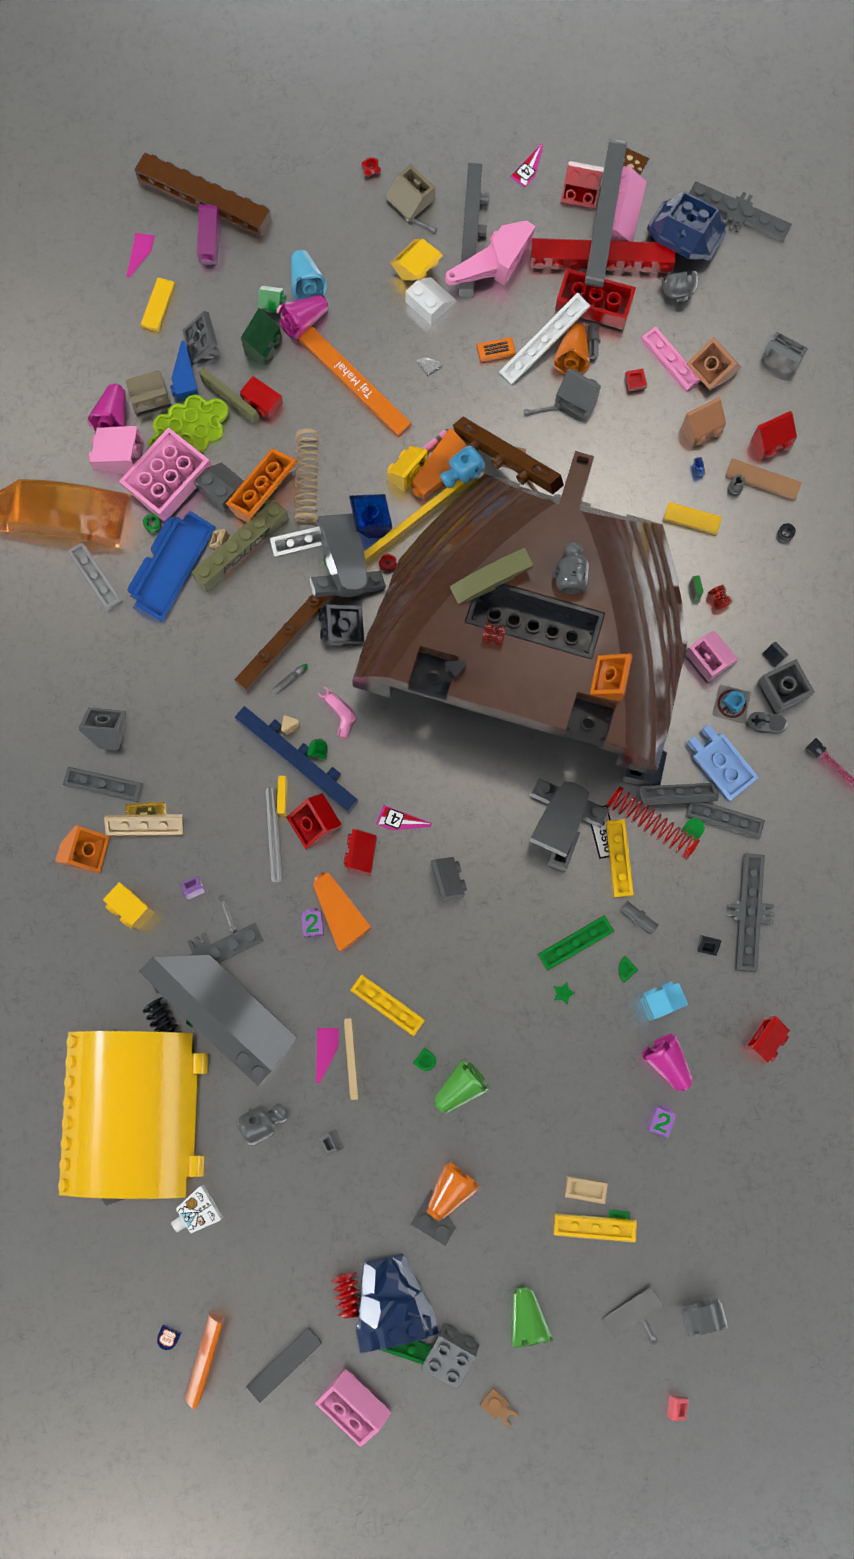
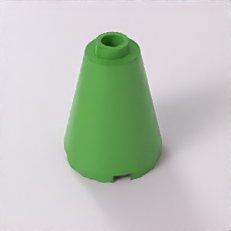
(461, 1087)
(528, 1320)

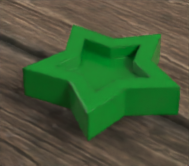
(563, 993)

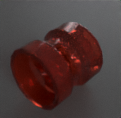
(719, 597)
(493, 633)

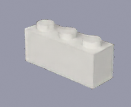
(296, 541)

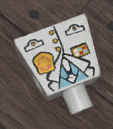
(197, 1211)

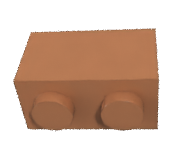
(713, 364)
(704, 422)

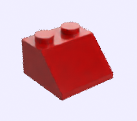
(775, 435)
(314, 820)
(768, 1039)

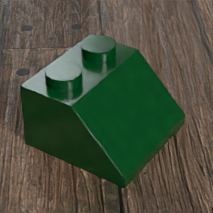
(261, 337)

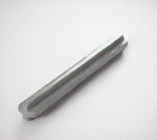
(274, 836)

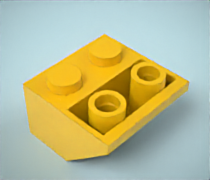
(416, 260)

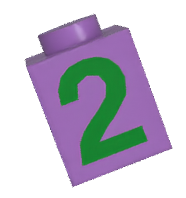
(312, 923)
(661, 1121)

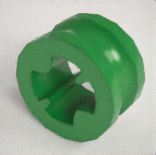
(156, 527)

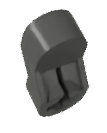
(776, 724)

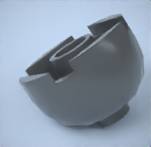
(680, 285)

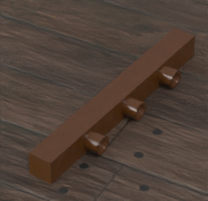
(508, 455)
(281, 641)

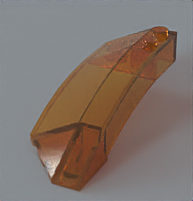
(63, 510)

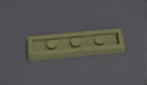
(229, 396)

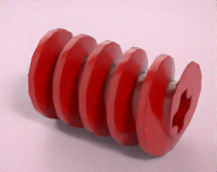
(347, 1297)

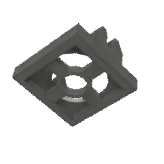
(204, 326)
(787, 348)

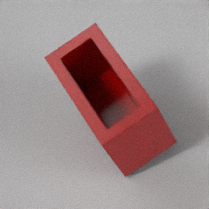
(261, 397)

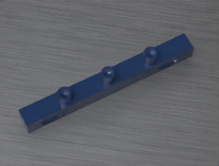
(297, 758)

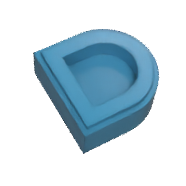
(734, 701)

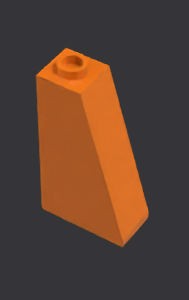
(428, 478)
(342, 916)

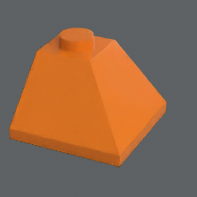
(83, 849)

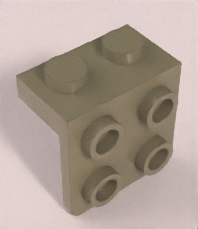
(147, 391)

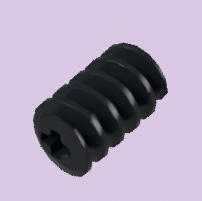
(159, 1016)

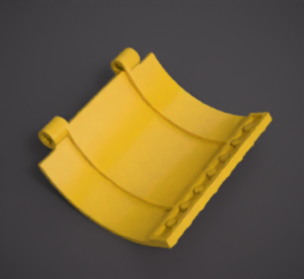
(130, 1115)

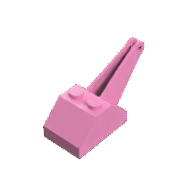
(498, 259)

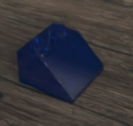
(371, 515)

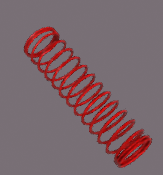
(686, 854)

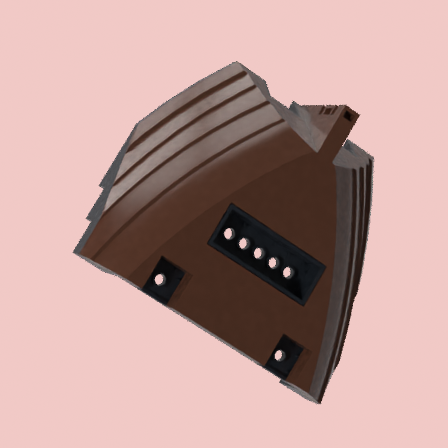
(537, 677)

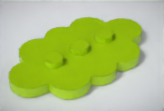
(194, 421)

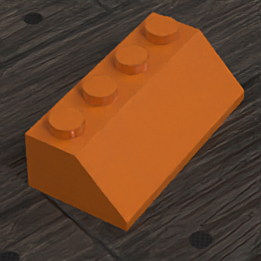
(260, 484)

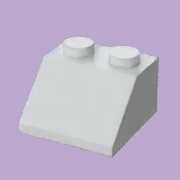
(428, 299)

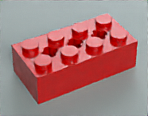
(607, 304)

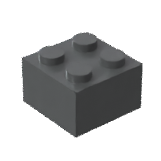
(786, 686)

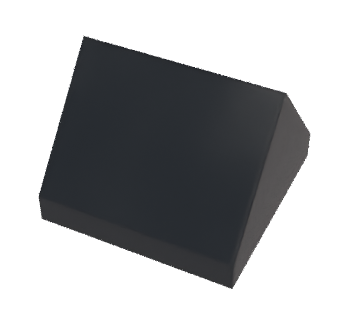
(775, 654)
(455, 668)
(708, 945)

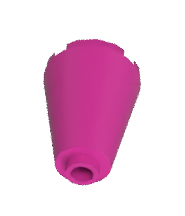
(301, 314)
(109, 409)
(669, 1061)

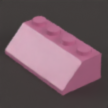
(628, 205)

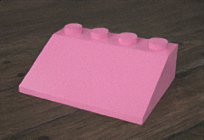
(165, 474)

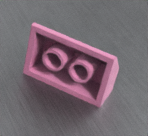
(353, 1408)

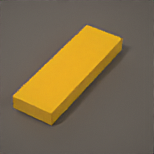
(158, 304)
(692, 518)

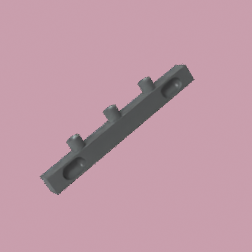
(471, 217)

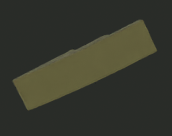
(491, 576)

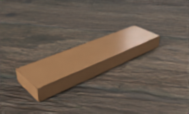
(764, 479)

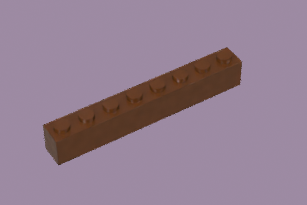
(198, 191)

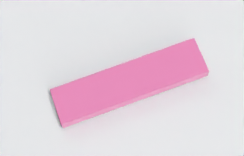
(670, 358)

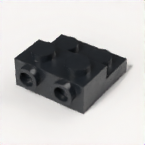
(341, 625)

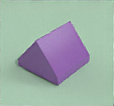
(192, 888)

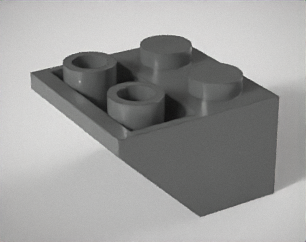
(578, 393)

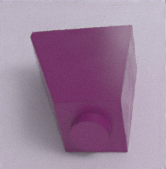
(208, 234)

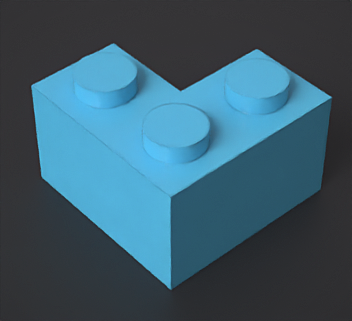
(663, 1002)

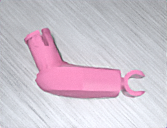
(343, 710)

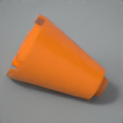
(573, 351)

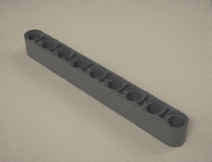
(605, 213)

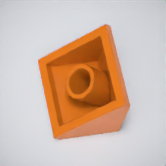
(611, 676)

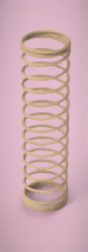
(307, 513)

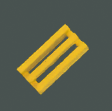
(282, 796)

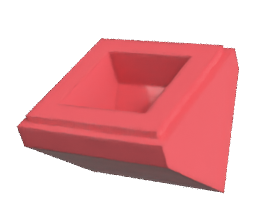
(677, 1408)

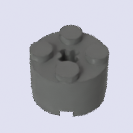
(704, 1318)

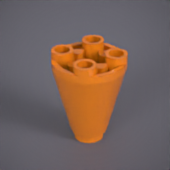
(450, 1191)

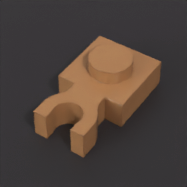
(496, 1406)

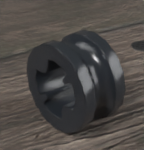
(789, 527)

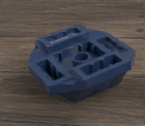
(688, 226)

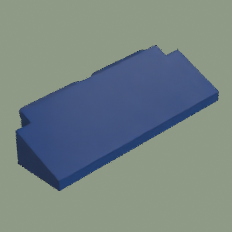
(174, 556)

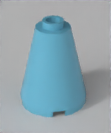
(305, 276)

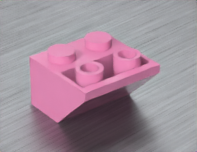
(711, 655)

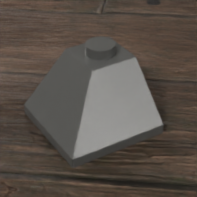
(104, 727)

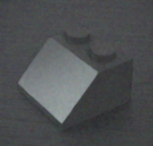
(218, 484)
(447, 878)

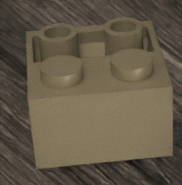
(411, 192)

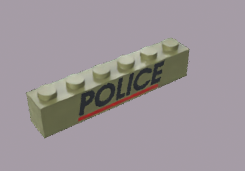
(240, 545)

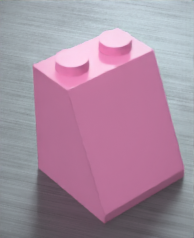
(116, 449)

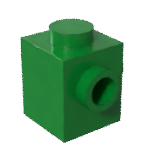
(271, 298)

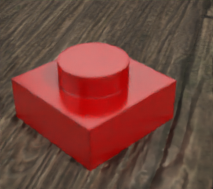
(636, 379)

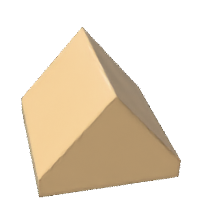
(218, 538)
(289, 725)

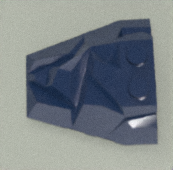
(392, 1306)

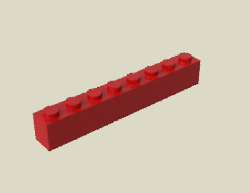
(621, 256)

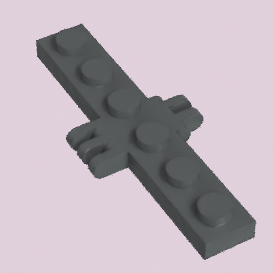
(741, 212)
(750, 912)
(227, 946)

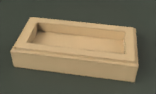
(586, 1190)

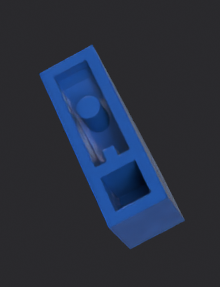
(183, 376)

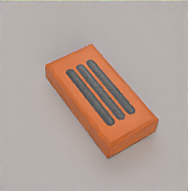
(496, 349)

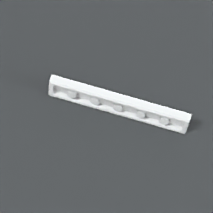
(544, 339)

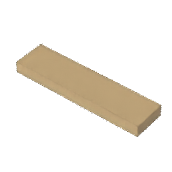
(144, 824)
(351, 1059)

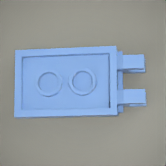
(722, 763)

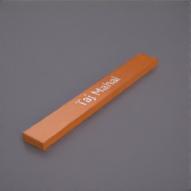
(355, 381)

